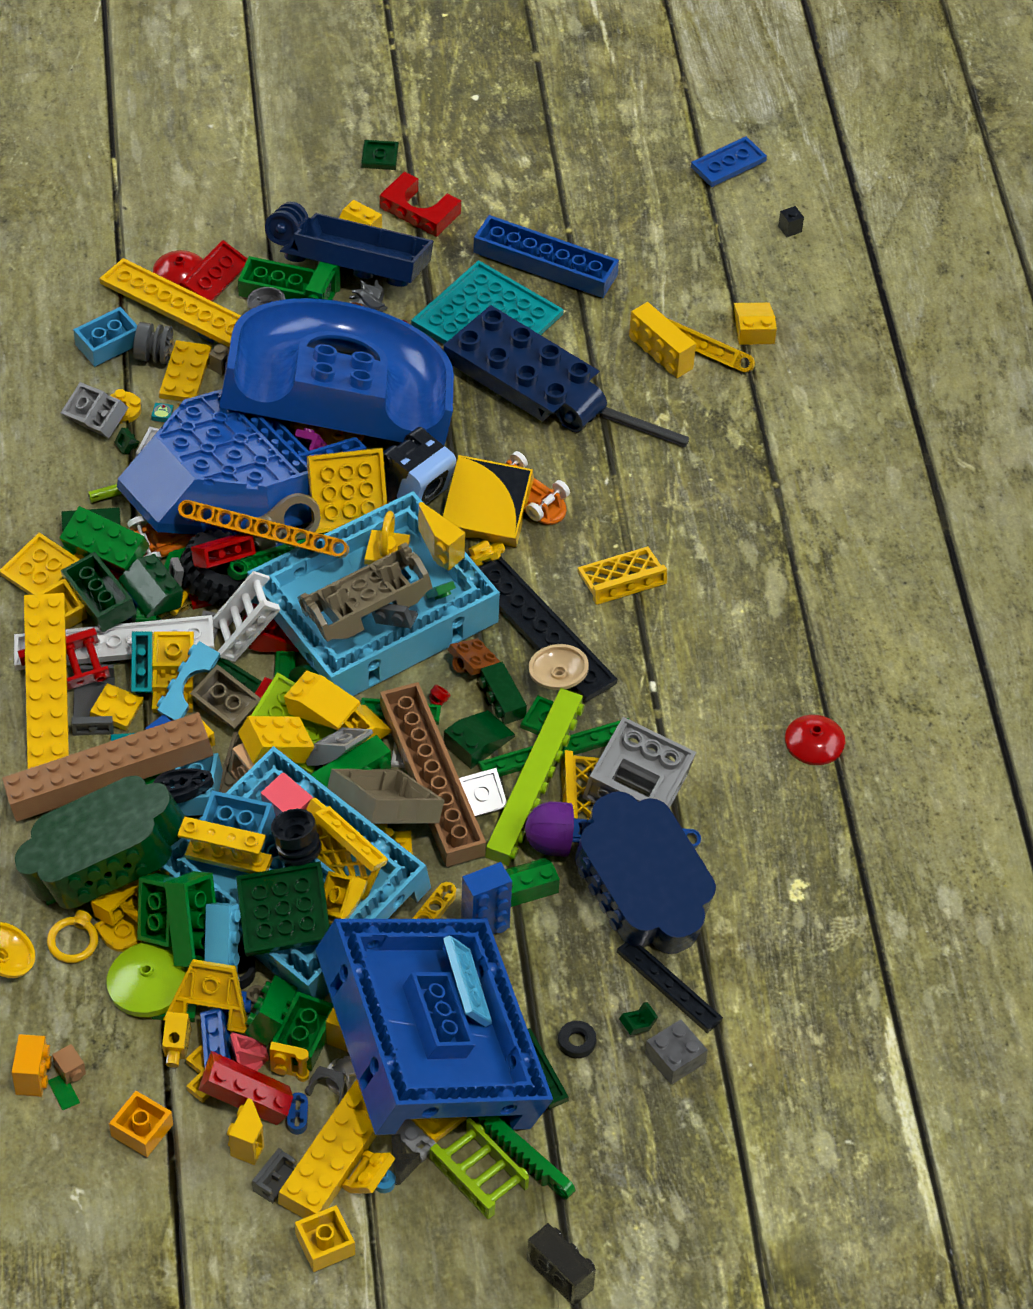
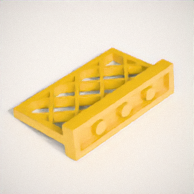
(625, 583)
(569, 779)
(351, 842)

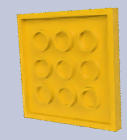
(346, 485)

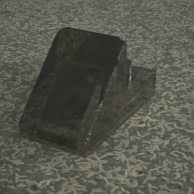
(404, 1162)

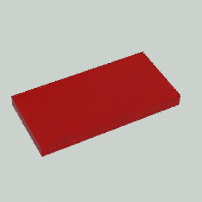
(215, 271)

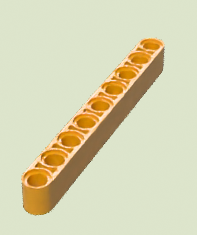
(254, 525)

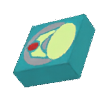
(162, 412)

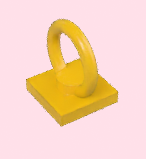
(385, 541)

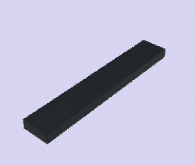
(670, 986)

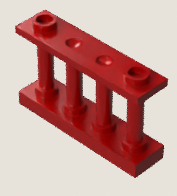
(86, 639)

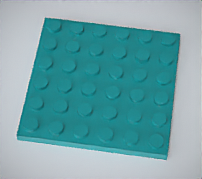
(473, 294)

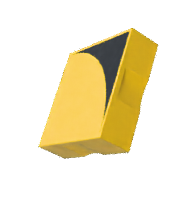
(488, 499)

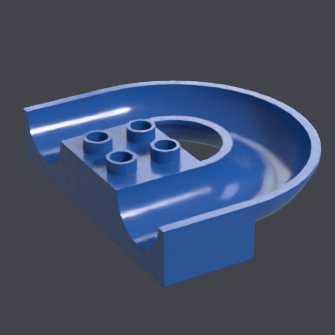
(289, 369)

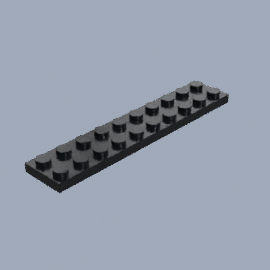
(541, 625)

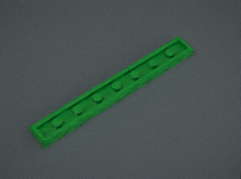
(578, 743)

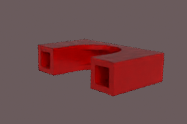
(431, 219)

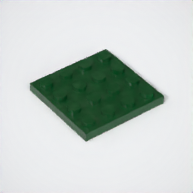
(283, 908)

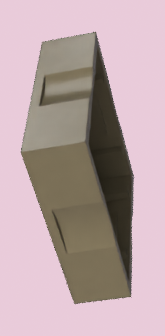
(386, 796)

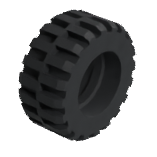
(204, 581)

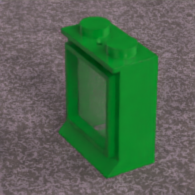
(324, 282)

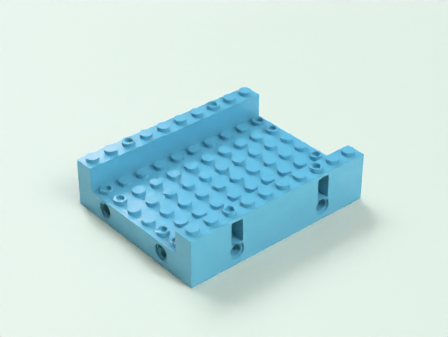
(379, 648)
(395, 882)

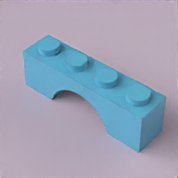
(201, 660)

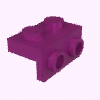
(309, 439)

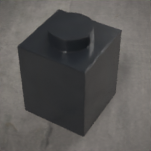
(791, 221)

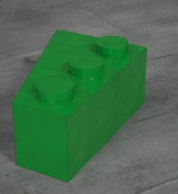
(270, 1010)

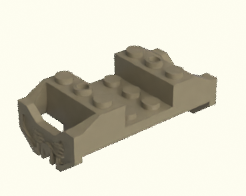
(365, 592)

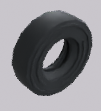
(577, 1051)

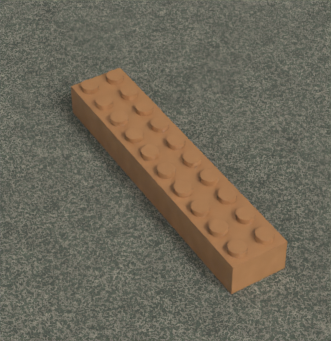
(431, 766)
(84, 772)

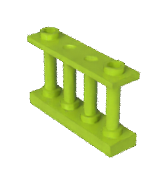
(471, 1187)

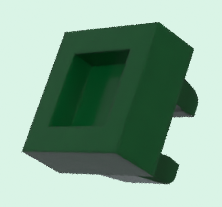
(126, 441)

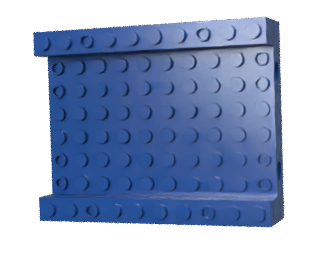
(410, 1029)

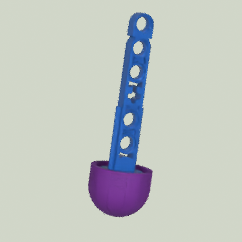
(553, 829)

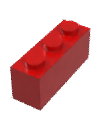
(223, 550)

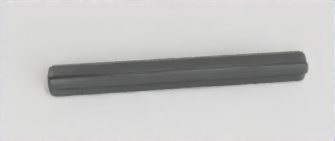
(645, 427)

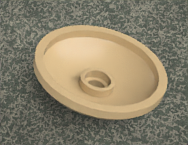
(558, 666)

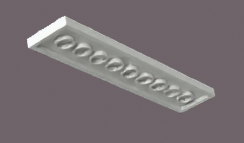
(117, 641)

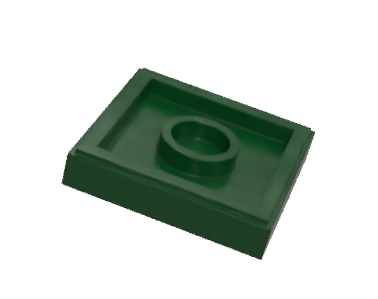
(380, 154)

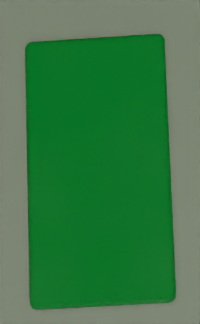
(63, 1092)

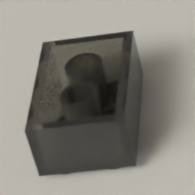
(561, 1264)

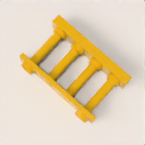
(224, 846)

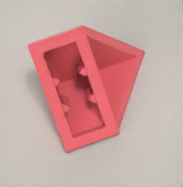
(248, 1051)

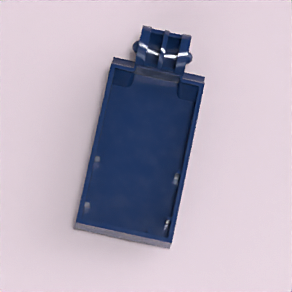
(348, 244)
(527, 369)

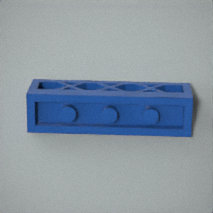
(215, 1034)

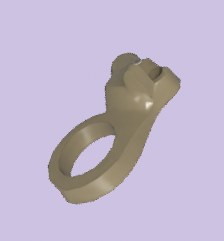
(277, 514)

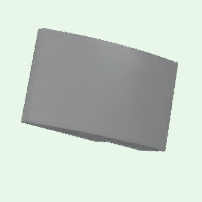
(94, 410)
(337, 744)

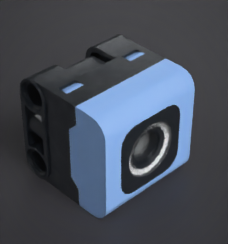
(418, 466)

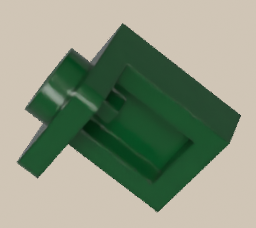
(639, 1020)

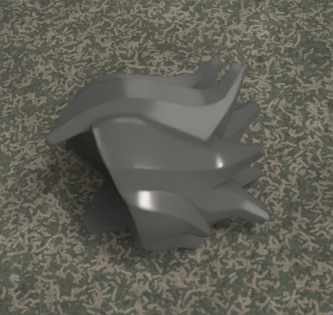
(369, 296)

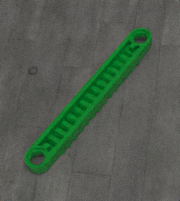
(261, 557)
(526, 1155)

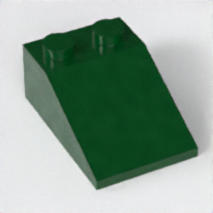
(476, 737)

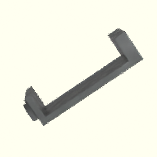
(84, 700)

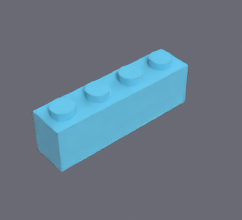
(222, 933)

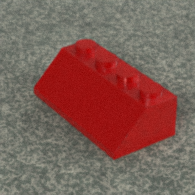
(236, 1083)

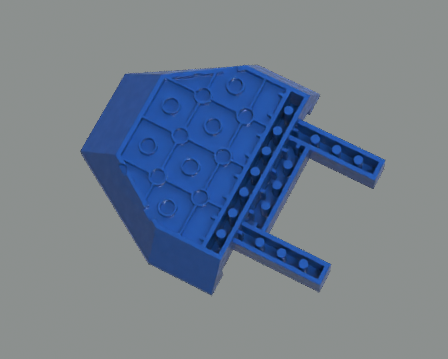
(222, 462)

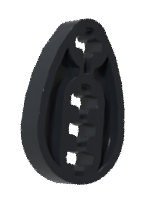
(191, 778)

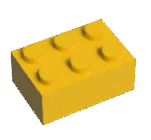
(282, 732)

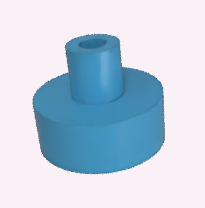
(387, 1183)

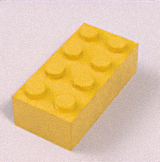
(662, 340)

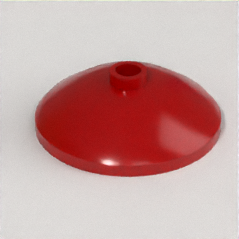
(176, 265)
(811, 746)

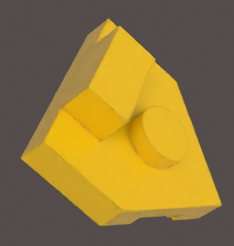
(485, 552)

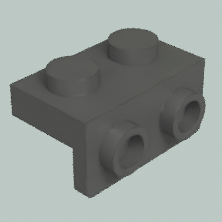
(395, 616)

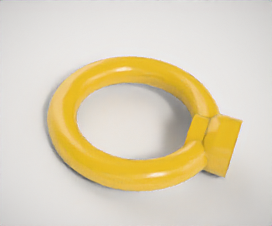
(82, 921)

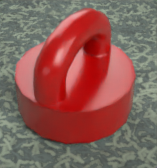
(440, 693)

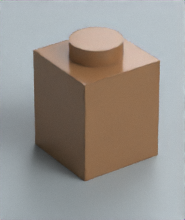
(69, 1064)

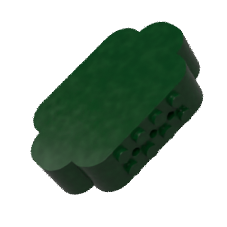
(100, 842)

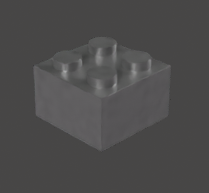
(676, 1051)

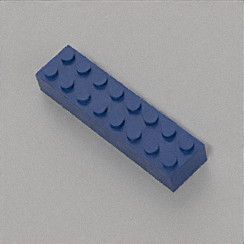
(546, 256)

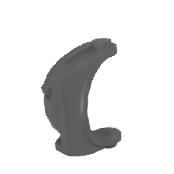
(323, 1072)

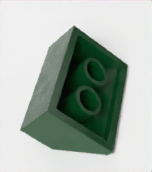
(151, 586)

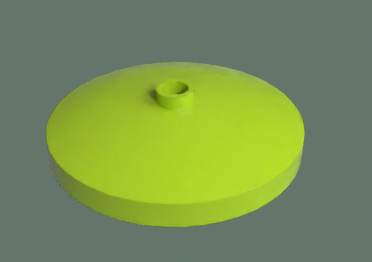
(144, 980)

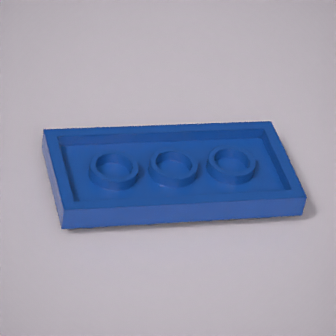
(728, 161)

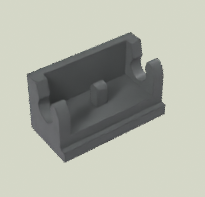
(273, 1175)

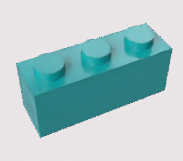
(142, 662)

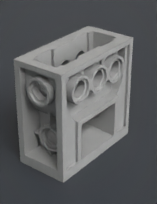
(640, 766)

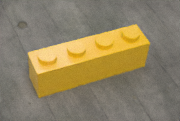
(110, 906)

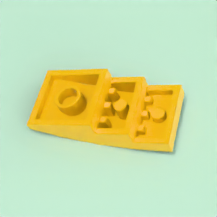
(169, 651)

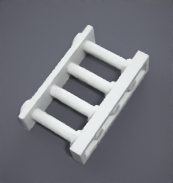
(253, 625)

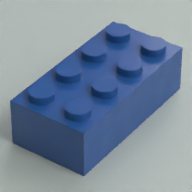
(488, 896)

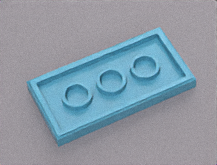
(467, 981)

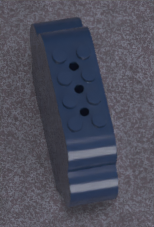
(644, 872)

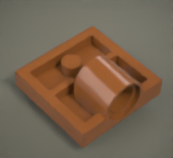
(471, 656)

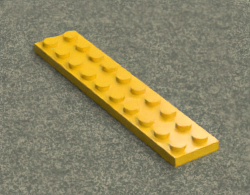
(171, 300)
(46, 678)

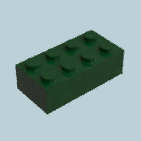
(99, 592)

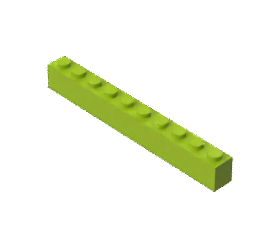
(534, 776)

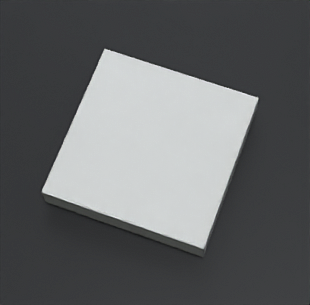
(484, 792)

